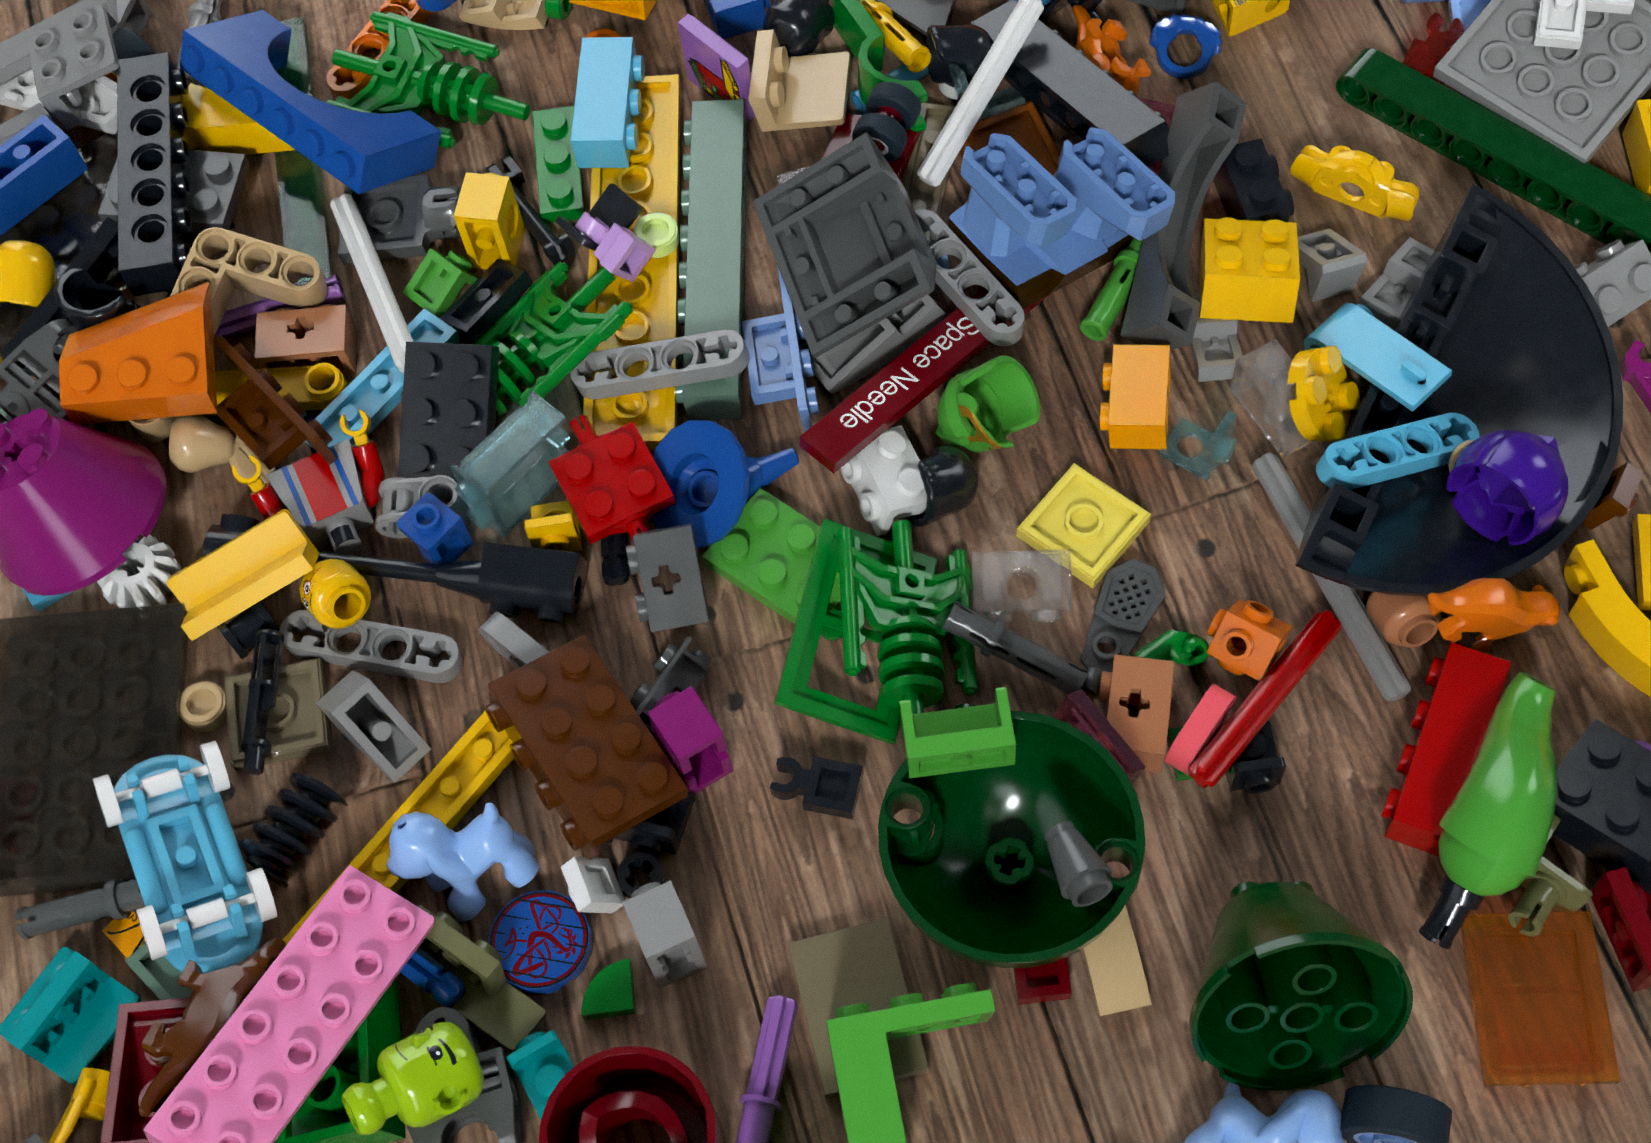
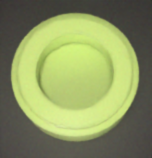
(660, 232)

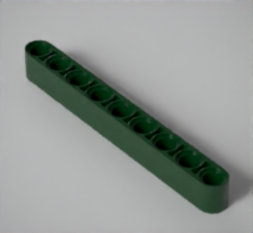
(1496, 149)

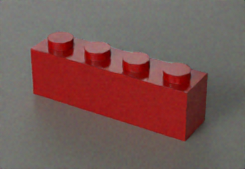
(1448, 741)

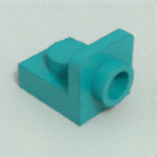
(540, 1065)

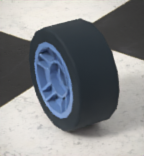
(1393, 1116)

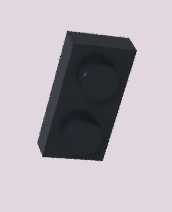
(487, 300)

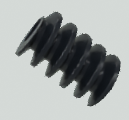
(290, 827)

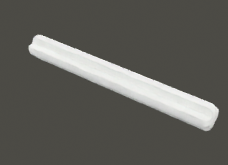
(979, 91)
(372, 277)

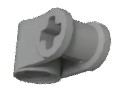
(402, 493)

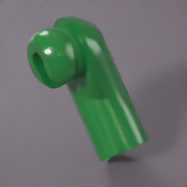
(1177, 647)

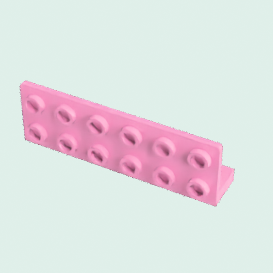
(295, 1018)

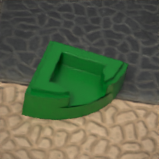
(610, 992)

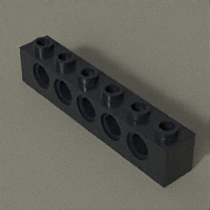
(152, 173)

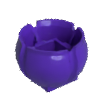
(1509, 485)

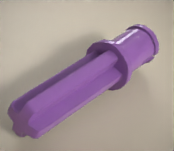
(244, 317)
(767, 1071)

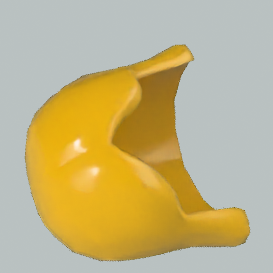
(25, 272)

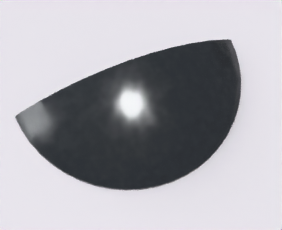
(1522, 358)

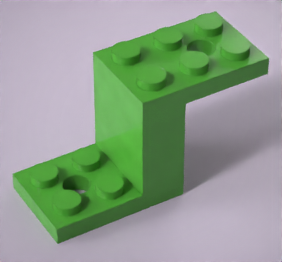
(864, 1061)

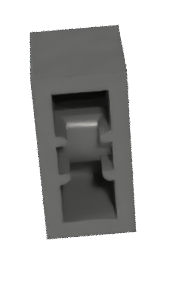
(687, 600)

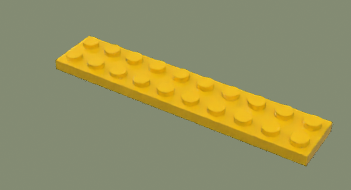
(654, 294)

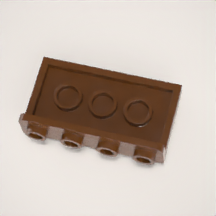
(583, 745)

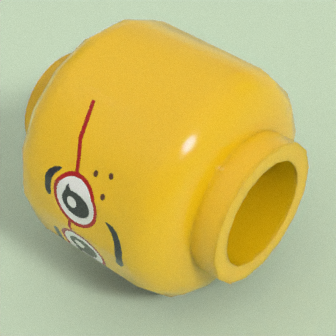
(335, 593)

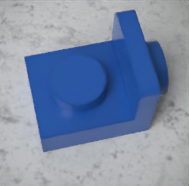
(435, 530)

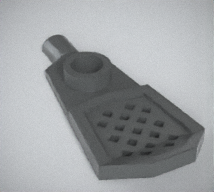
(1116, 628)

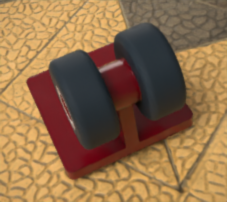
(889, 117)

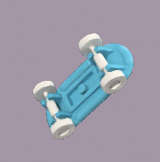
(187, 860)

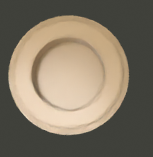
(203, 706)

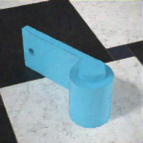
(1380, 354)

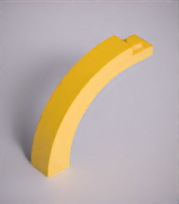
(1608, 616)

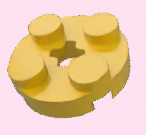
(1322, 394)

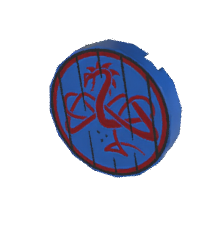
(541, 941)

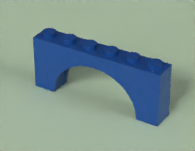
(358, 148)

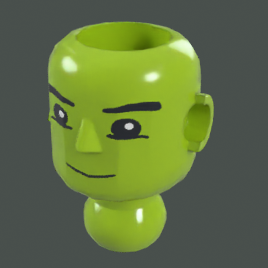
(417, 1080)

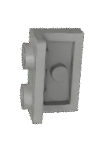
(1618, 278)

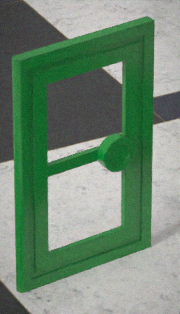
(815, 621)

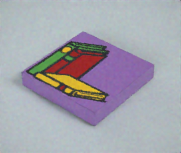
(714, 63)

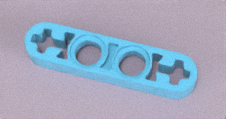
(1394, 445)

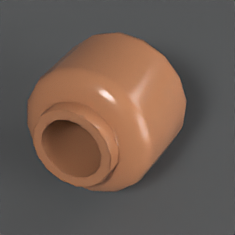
(1402, 619)

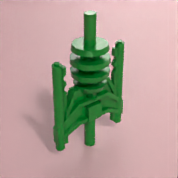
(417, 76)
(550, 334)
(909, 613)

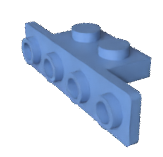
(777, 360)

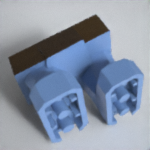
(1053, 229)

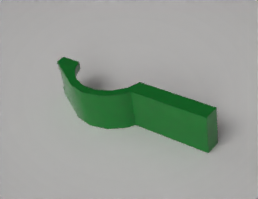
(866, 44)

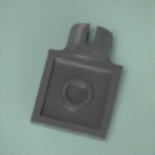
(405, 217)

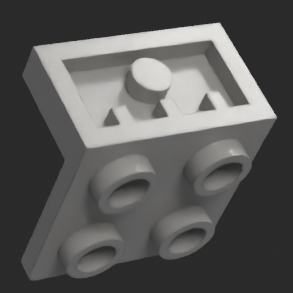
(70, 58)

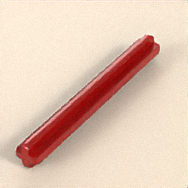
(1264, 699)

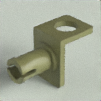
(1547, 891)

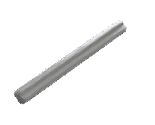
(1342, 598)

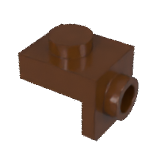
(1616, 497)

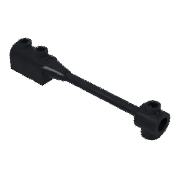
(504, 578)

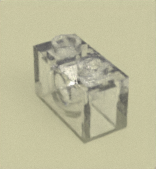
(1046, 568)

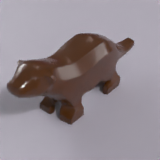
(209, 1008)

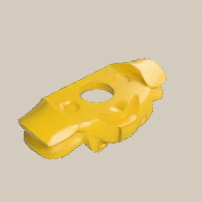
(1382, 193)

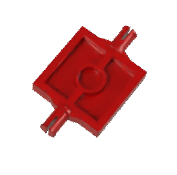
(611, 481)

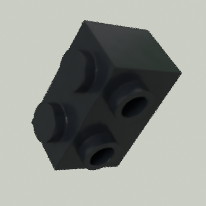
(1251, 185)

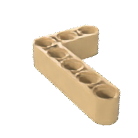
(236, 271)

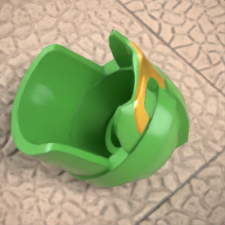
(987, 405)

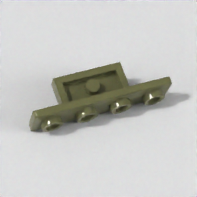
(488, 999)

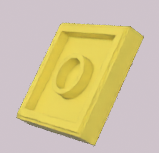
(1088, 520)

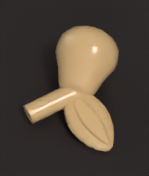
(201, 444)

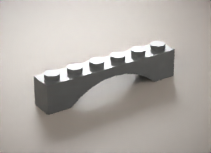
(1162, 295)

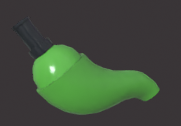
(1502, 811)

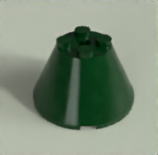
(1293, 991)

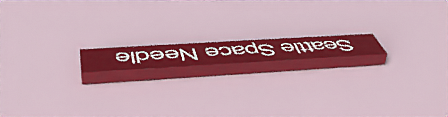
(896, 389)

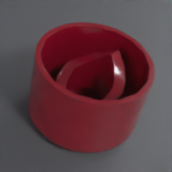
(629, 1086)

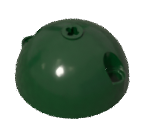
(1000, 817)

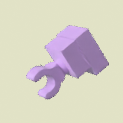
(618, 247)

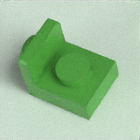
(439, 281)

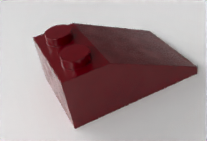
(133, 1069)

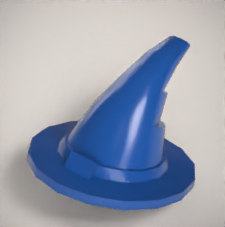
(712, 478)

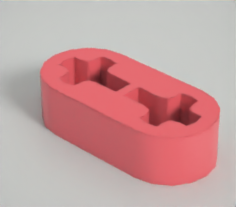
(1200, 728)

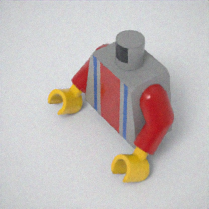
(322, 497)

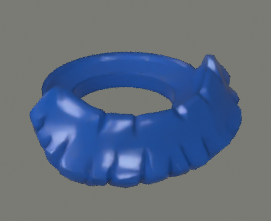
(1167, 30)

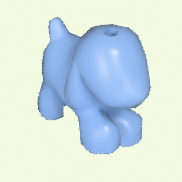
(447, 858)
(1302, 1118)

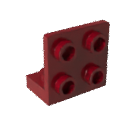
(1627, 921)

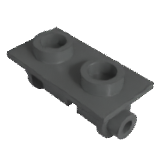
(677, 671)

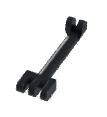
(556, 249)

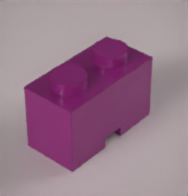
(690, 739)

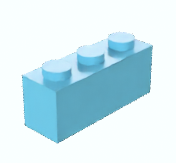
(607, 102)

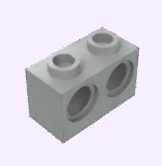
(664, 932)

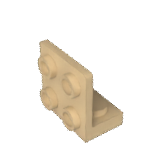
(797, 89)

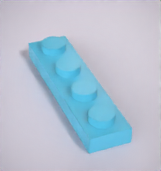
(380, 384)

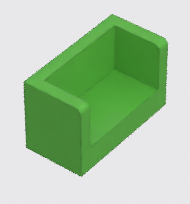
(958, 738)

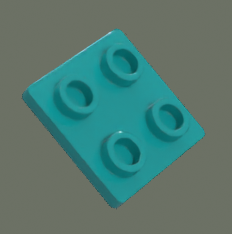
(67, 1015)

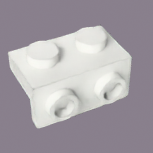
(887, 480)

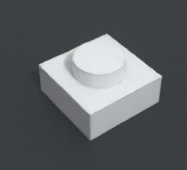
(592, 885)

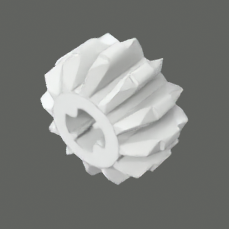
(142, 576)

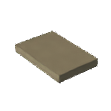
(848, 970)

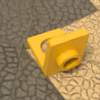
(554, 532)

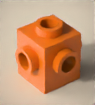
(1247, 638)

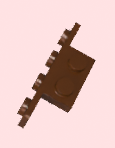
(264, 419)

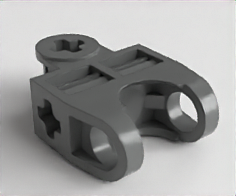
(41, 358)
(496, 1105)

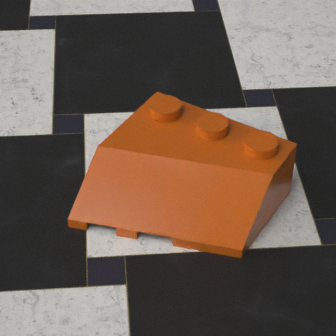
(143, 363)

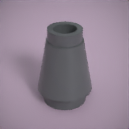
(1078, 867)

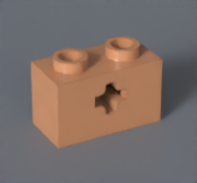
(307, 338)
(1142, 686)

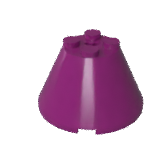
(71, 501)

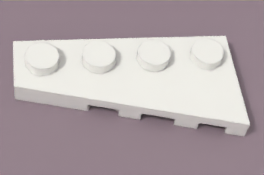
(97, 106)

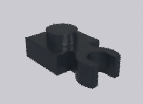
(827, 788)

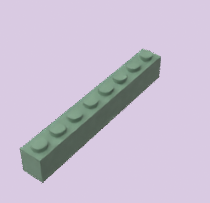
(713, 246)

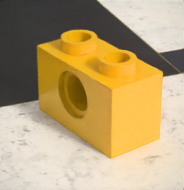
(489, 220)

